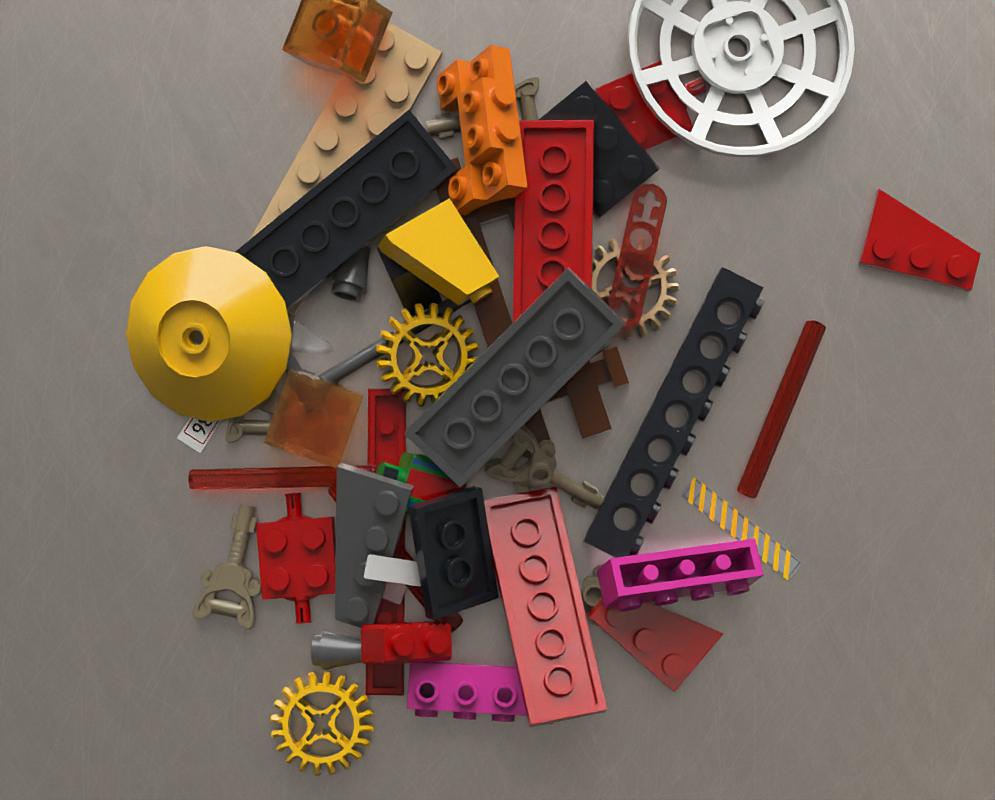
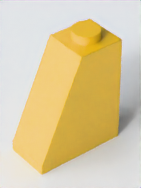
(442, 254)

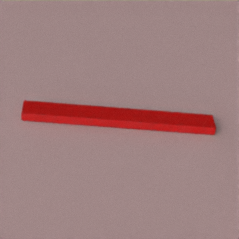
(387, 445)

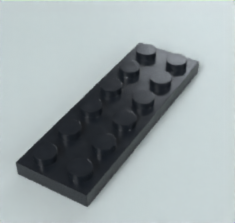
(349, 208)

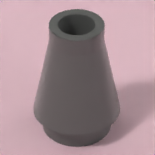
(351, 279)
(335, 650)

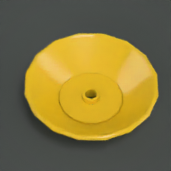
(241, 328)

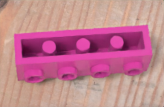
(680, 573)
(465, 690)

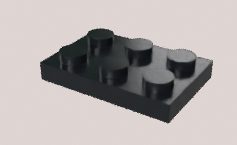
(618, 156)
(453, 552)

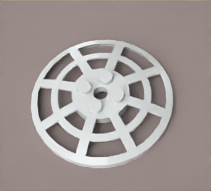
(745, 73)

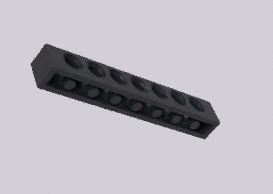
(726, 290)

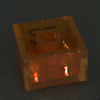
(338, 35)
(314, 417)

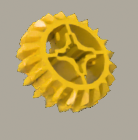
(414, 367)
(300, 748)

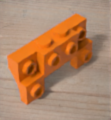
(489, 129)

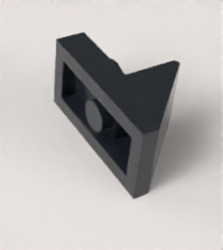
(409, 287)

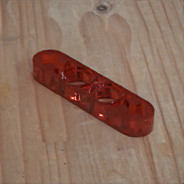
(639, 258)

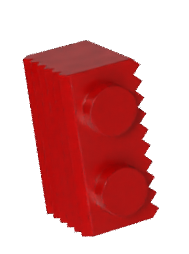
(406, 642)

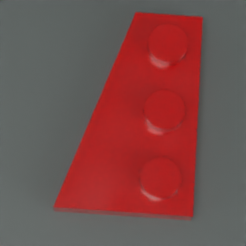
(915, 247)

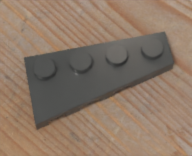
(367, 522)

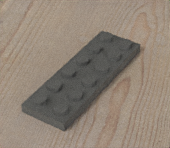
(514, 377)

